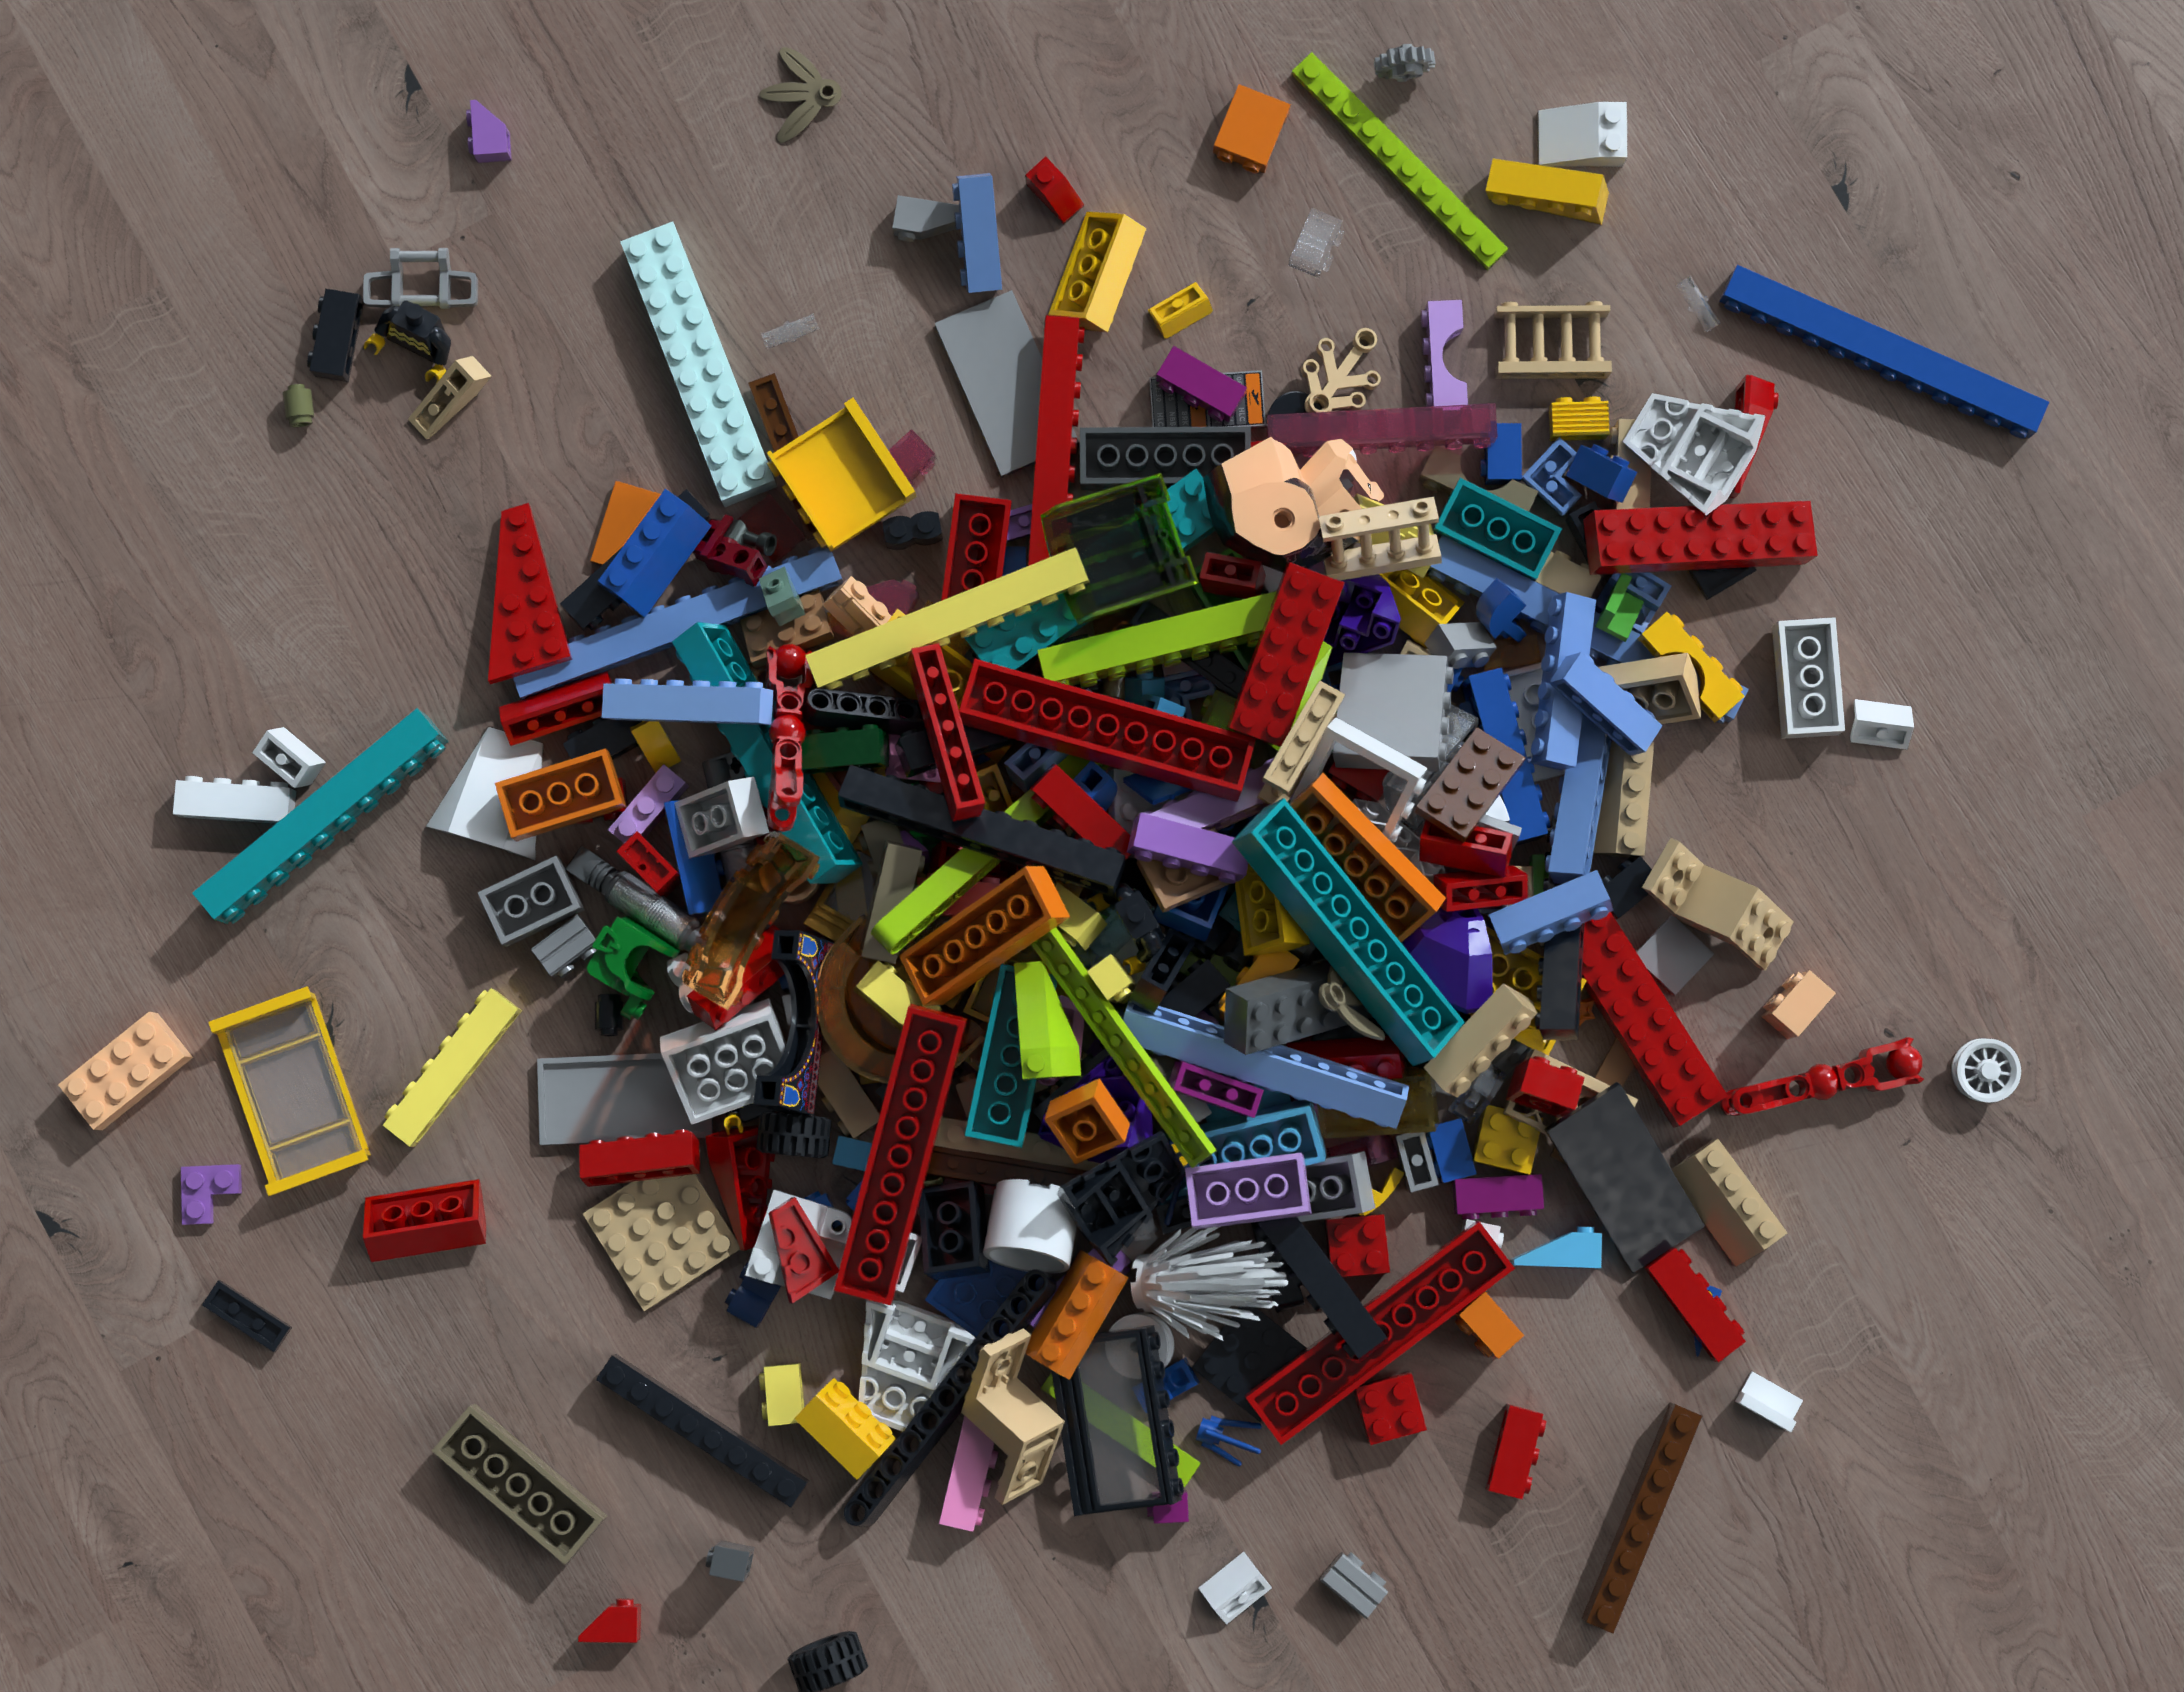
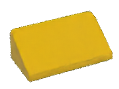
(1180, 310)

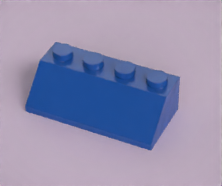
(654, 553)
(698, 874)

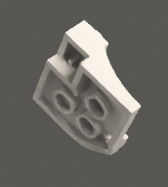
(764, 1259)

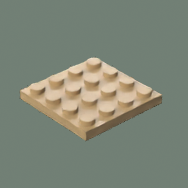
(661, 1235)

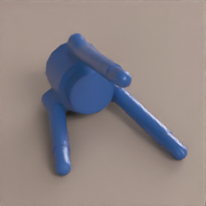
(1210, 1433)

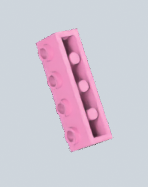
(968, 1479)

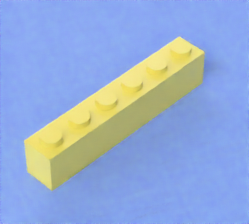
(452, 1067)

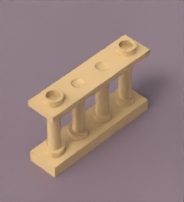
(1538, 366)
(1382, 557)
(1300, 744)

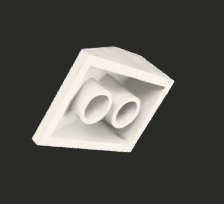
(1583, 135)

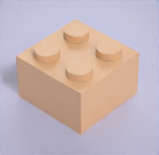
(1797, 1004)

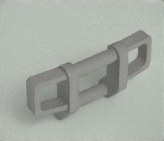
(396, 273)

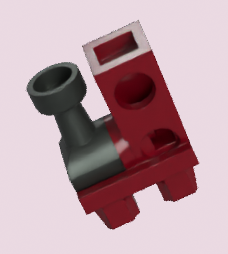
(728, 552)

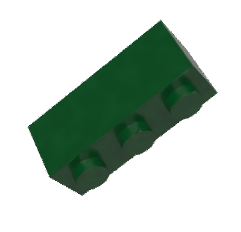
(843, 748)

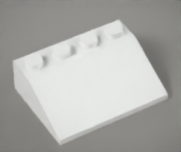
(720, 1067)

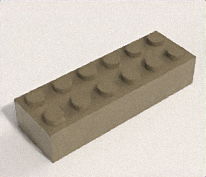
(519, 1483)

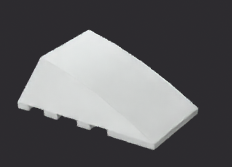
(1695, 446)
(472, 802)
(906, 1359)

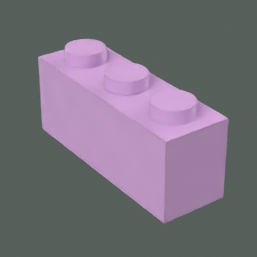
(648, 805)

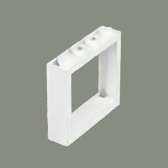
(1378, 753)

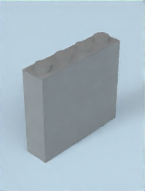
(1398, 704)

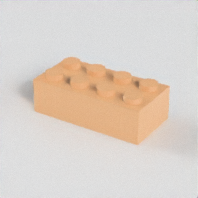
(125, 1071)

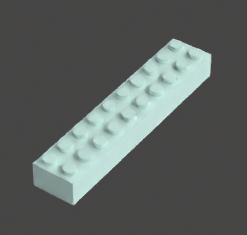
(698, 364)

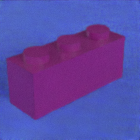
(1200, 385)
(1215, 1089)
(1498, 1196)

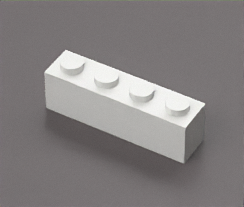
(232, 801)

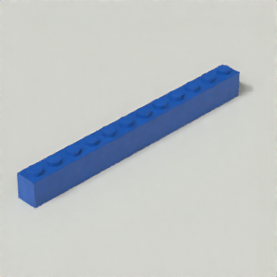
(1884, 352)

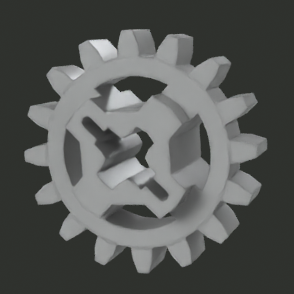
(1404, 62)

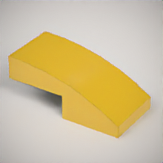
(655, 744)
(1388, 1187)

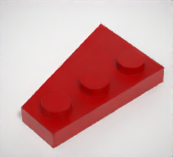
(800, 1250)

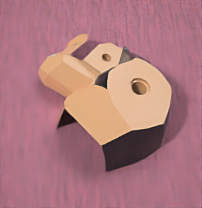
(1272, 507)

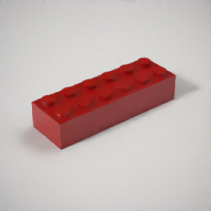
(1285, 654)

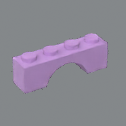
(1442, 322)

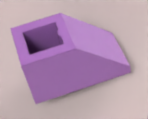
(489, 135)

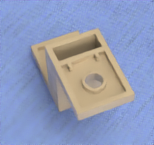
(1718, 904)
(1012, 1416)

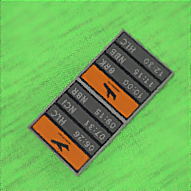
(1172, 411)

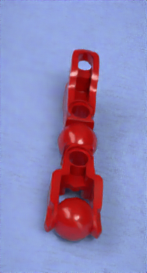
(786, 730)
(1825, 1081)

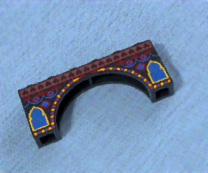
(794, 1080)

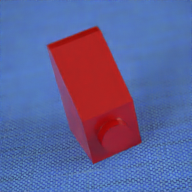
(1053, 190)
(616, 1623)

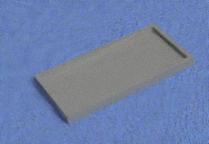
(999, 376)
(609, 1099)

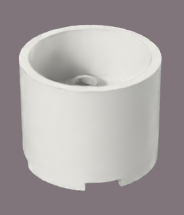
(1029, 1228)

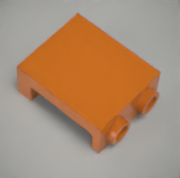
(1251, 129)

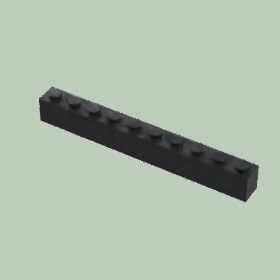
(989, 834)

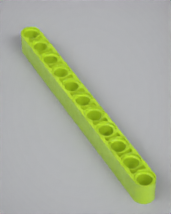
(957, 876)

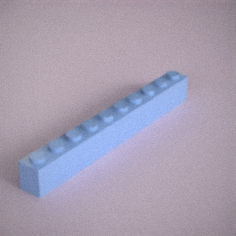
(1274, 1068)

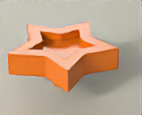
(1585, 1010)

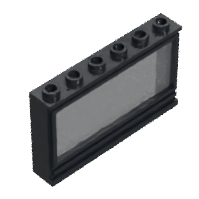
(1118, 1425)

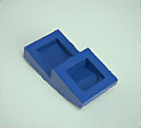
(1179, 1378)

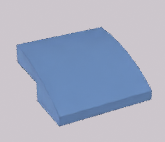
(1643, 586)

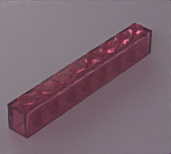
(1387, 428)

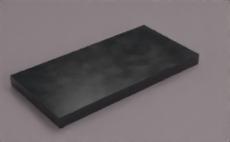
(1624, 1177)

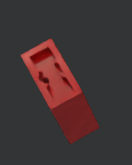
(650, 864)

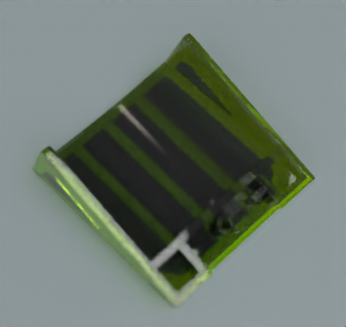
(1123, 544)

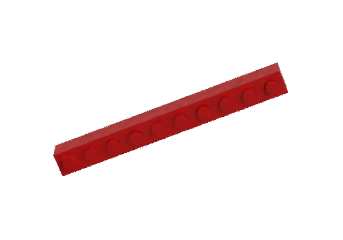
(1055, 424)

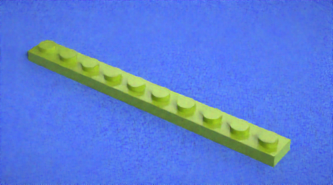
(1399, 161)
(1124, 1048)

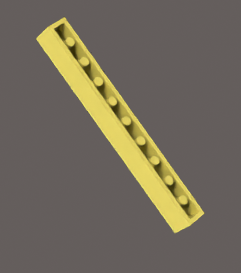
(948, 618)

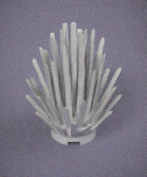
(1206, 1277)

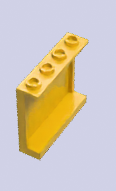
(841, 476)

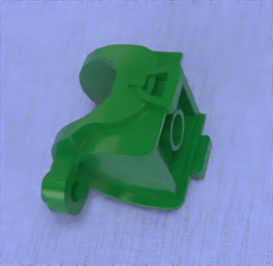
(617, 961)

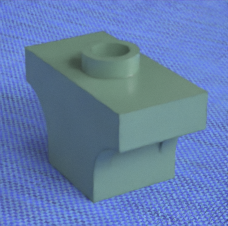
(781, 596)

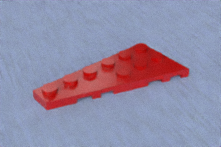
(525, 612)

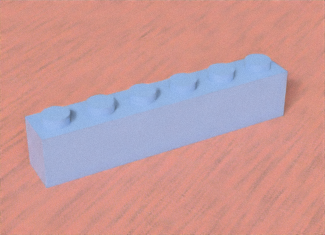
(687, 703)

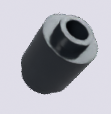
(608, 1014)

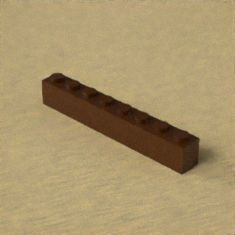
(1641, 1518)

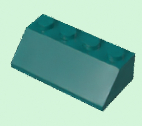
(1497, 529)

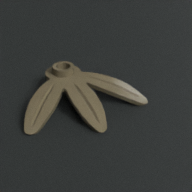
(797, 92)
(1339, 999)

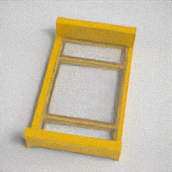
(291, 1090)

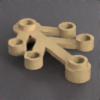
(1338, 378)

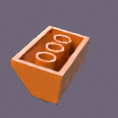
(1075, 1314)

